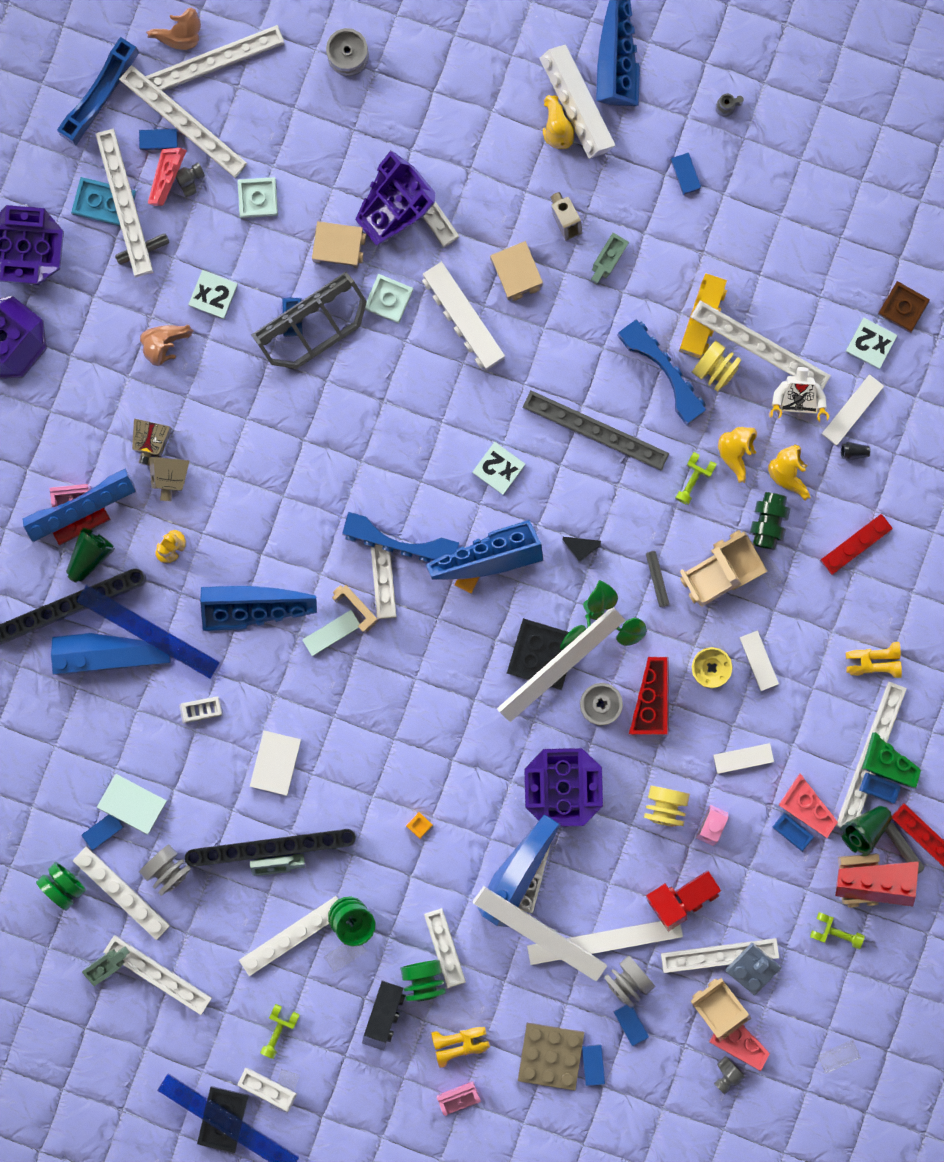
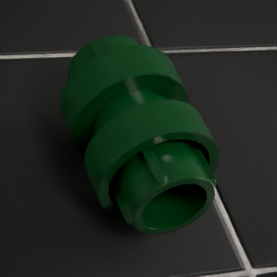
(771, 513)

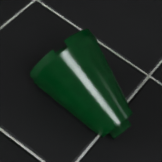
(87, 554)
(866, 830)

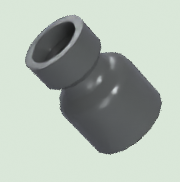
(726, 104)
(186, 177)
(731, 1075)

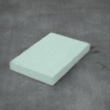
(131, 804)

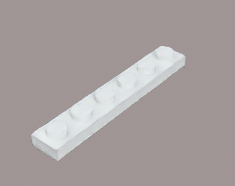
(121, 893)
(287, 938)
(713, 955)
(161, 976)

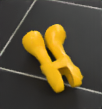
(166, 549)
(867, 666)
(464, 1036)

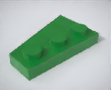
(888, 763)

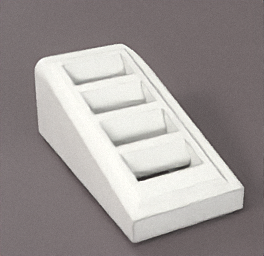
(183, 709)

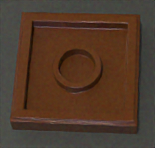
(903, 306)

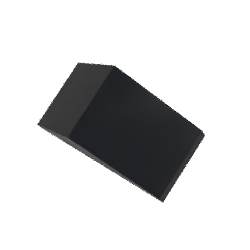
(580, 547)

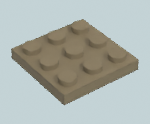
(551, 1056)

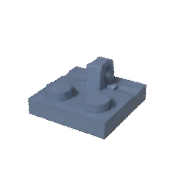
(753, 969)

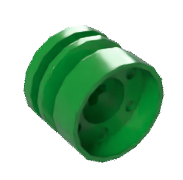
(351, 921)
(423, 980)

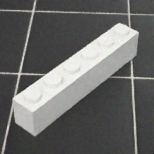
(577, 101)
(463, 316)

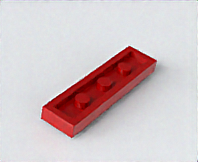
(856, 544)
(920, 832)

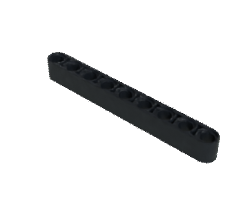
(75, 607)
(260, 845)

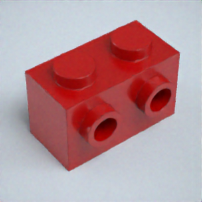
(698, 891)
(667, 907)

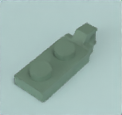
(608, 257)
(277, 864)
(105, 966)

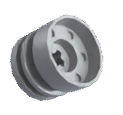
(165, 870)
(629, 982)

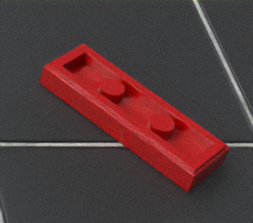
(72, 530)

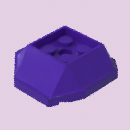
(45, 243)
(24, 338)
(569, 766)

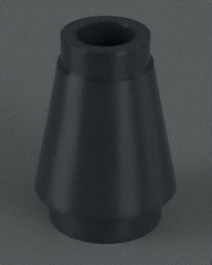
(854, 451)

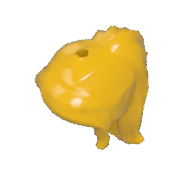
(559, 130)
(733, 446)
(784, 470)

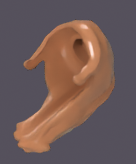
(183, 34)
(158, 339)

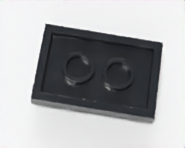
(234, 1103)

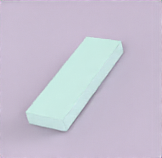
(331, 633)

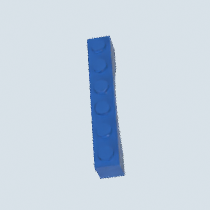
(82, 116)
(637, 340)
(52, 519)
(361, 528)

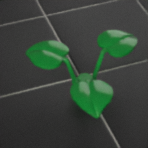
(606, 598)

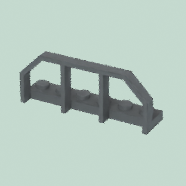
(302, 309)

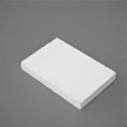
(275, 763)

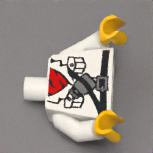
(799, 395)

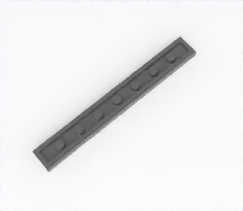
(595, 430)

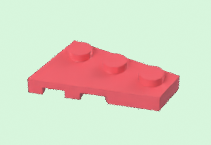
(165, 174)
(806, 806)
(743, 1047)

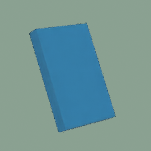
(96, 202)

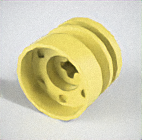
(716, 366)
(712, 655)
(666, 806)

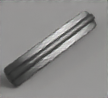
(151, 245)
(657, 578)
(902, 846)

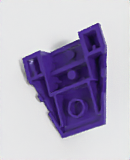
(395, 199)

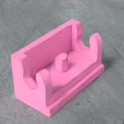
(63, 494)
(458, 1098)

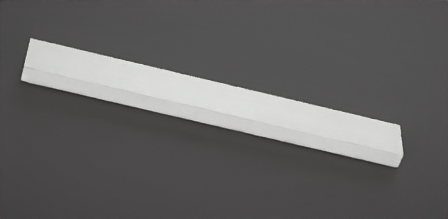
(217, 59)
(183, 121)
(124, 203)
(756, 343)
(561, 664)
(881, 725)
(539, 933)
(610, 940)

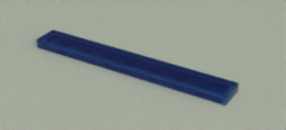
(148, 631)
(225, 1121)

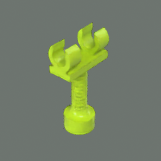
(684, 496)
(856, 940)
(269, 1050)

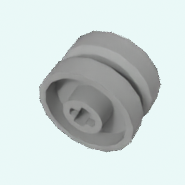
(347, 63)
(611, 699)

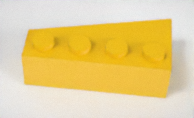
(696, 334)

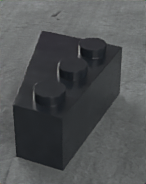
(383, 1015)

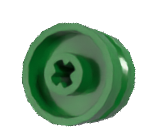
(60, 886)

